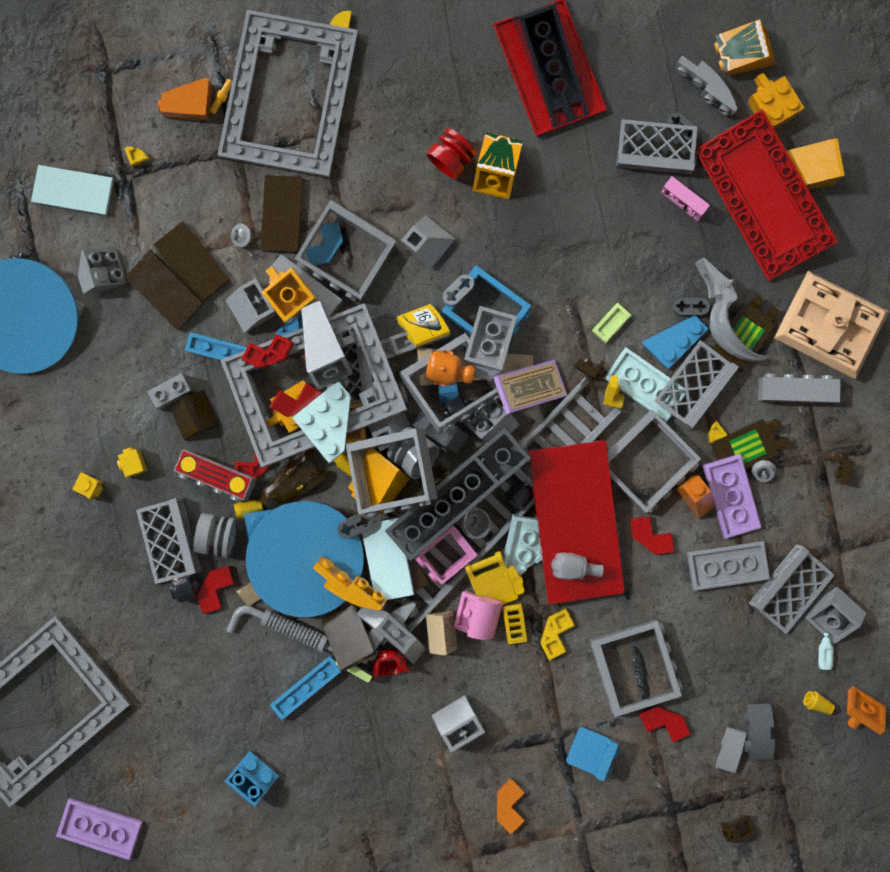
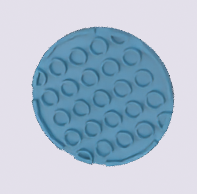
(35, 316)
(288, 547)

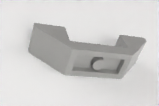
(393, 632)

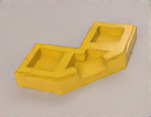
(555, 625)

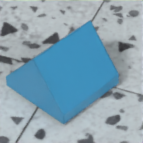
(447, 393)

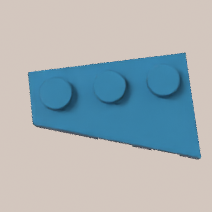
(675, 341)

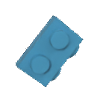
(593, 753)

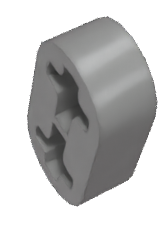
(455, 287)

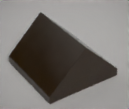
(193, 414)

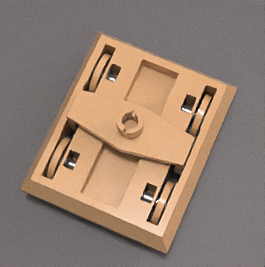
(832, 324)

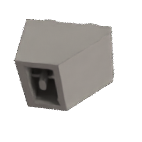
(250, 306)
(458, 723)

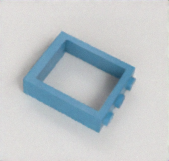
(477, 272)

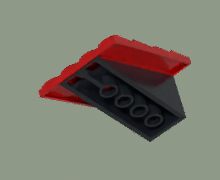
(549, 67)

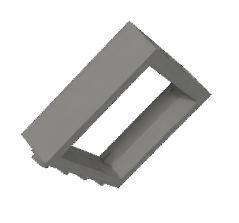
(361, 225)
(420, 368)
(359, 476)
(676, 479)
(605, 676)

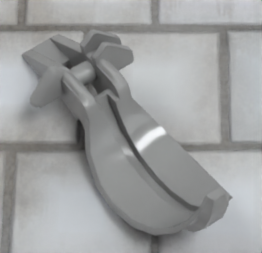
(723, 292)

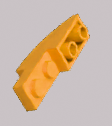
(354, 591)

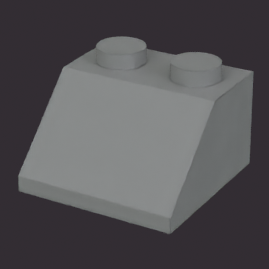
(836, 615)

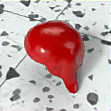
(384, 668)

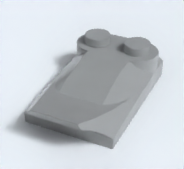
(489, 342)

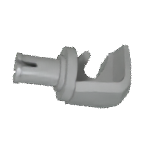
(574, 566)

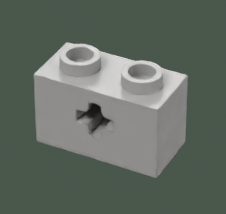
(170, 391)

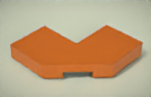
(506, 814)

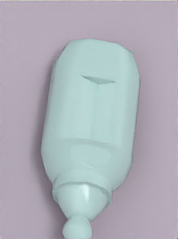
(826, 653)

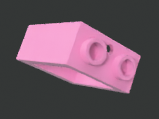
(453, 569)

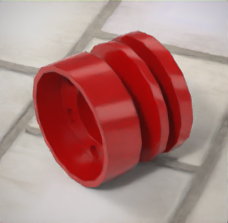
(454, 151)

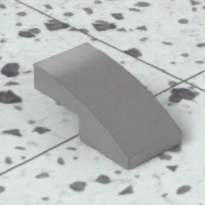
(731, 749)

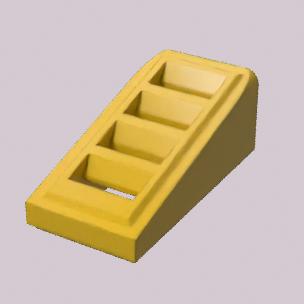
(514, 607)

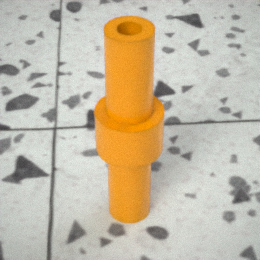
(220, 97)

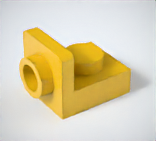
(612, 396)
(88, 486)

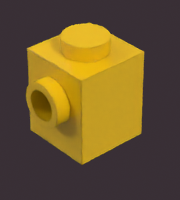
(131, 462)

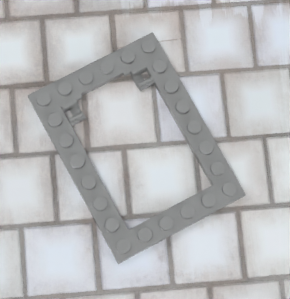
(269, 27)
(385, 390)
(55, 632)

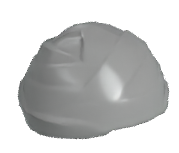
(475, 524)

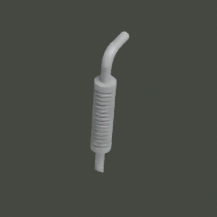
(282, 625)

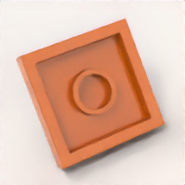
(865, 711)

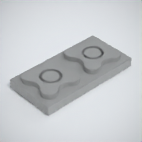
(728, 565)

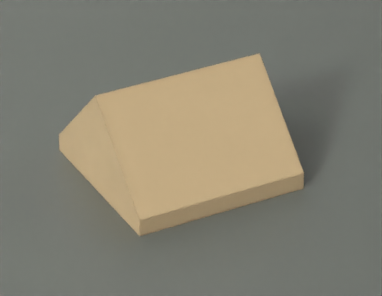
(441, 632)

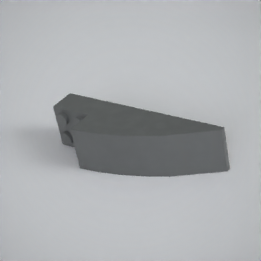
(459, 493)

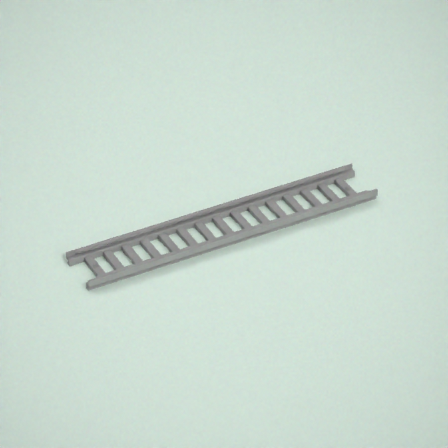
(499, 532)

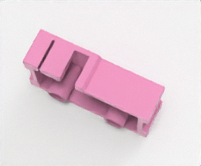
(683, 196)

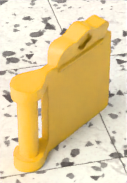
(498, 583)

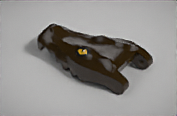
(294, 480)

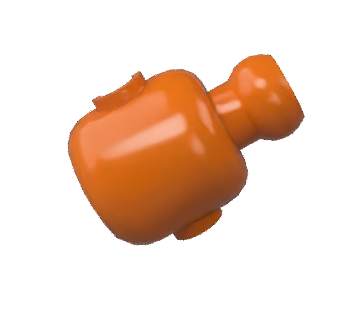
(446, 368)

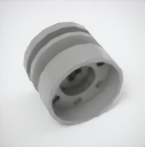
(404, 455)
(219, 535)

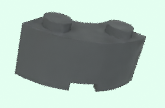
(449, 441)
(759, 726)

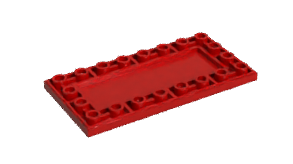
(766, 195)
(576, 517)

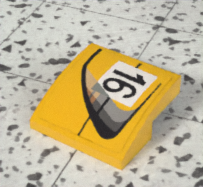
(423, 325)

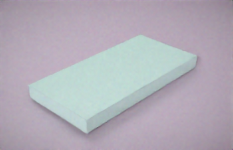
(72, 190)
(643, 382)
(387, 562)

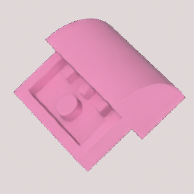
(478, 615)

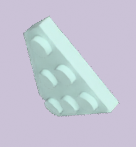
(327, 421)
(522, 543)

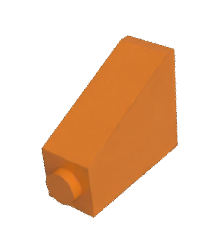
(187, 101)
(696, 495)

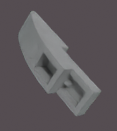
(714, 88)
(400, 614)

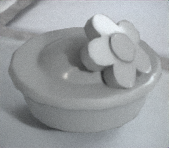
(241, 235)
(764, 470)

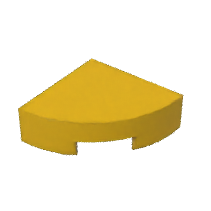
(342, 19)
(136, 156)
(716, 432)

